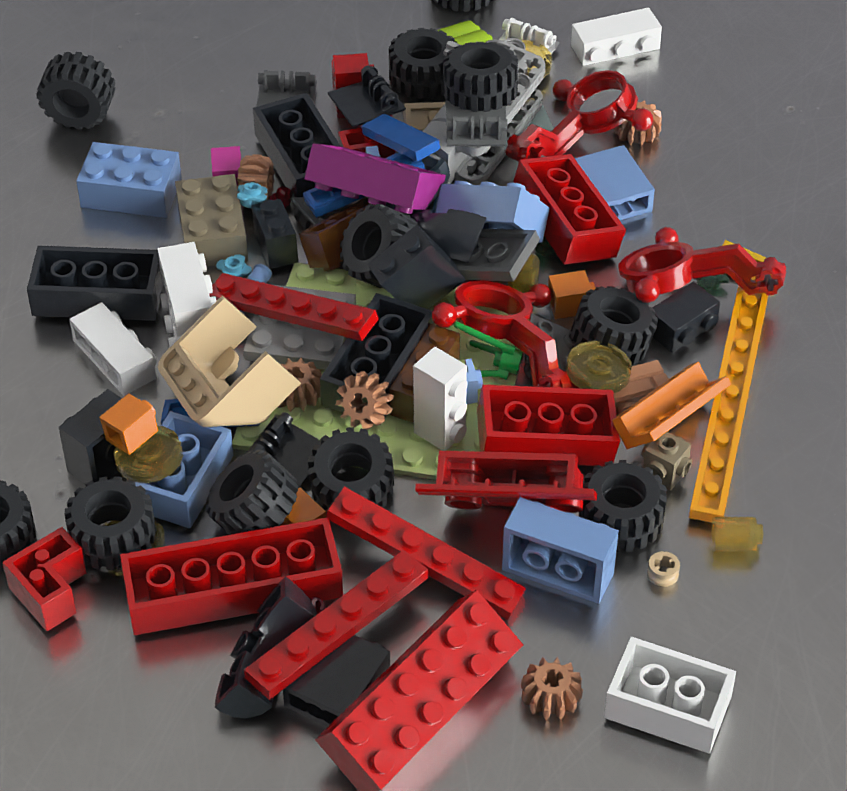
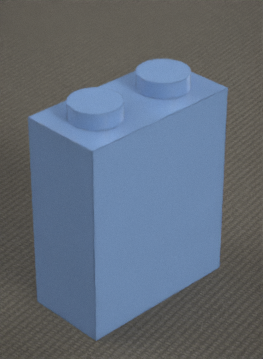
(619, 181)

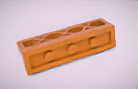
(667, 406)

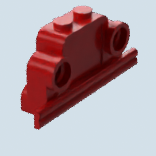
(503, 477)

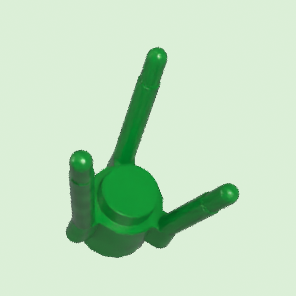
(506, 356)

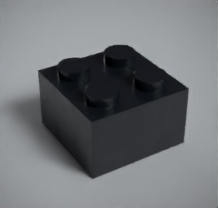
(84, 443)

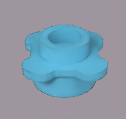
(251, 194)
(235, 266)

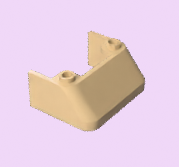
(206, 356)

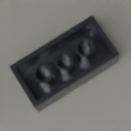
(287, 135)
(77, 278)
(381, 351)

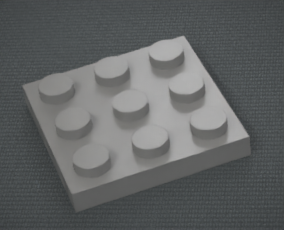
(293, 341)

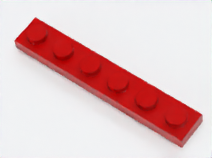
(296, 307)
(442, 560)
(335, 624)

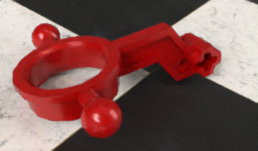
(538, 141)
(681, 264)
(512, 327)

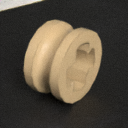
(663, 578)

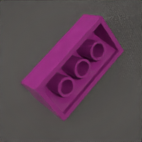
(372, 177)

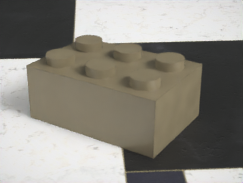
(212, 217)

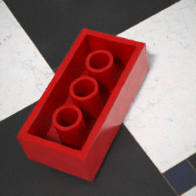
(579, 219)
(548, 422)

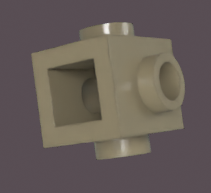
(668, 458)

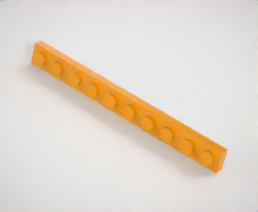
(728, 408)

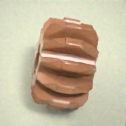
(628, 133)
(257, 170)
(364, 387)
(308, 390)
(551, 688)

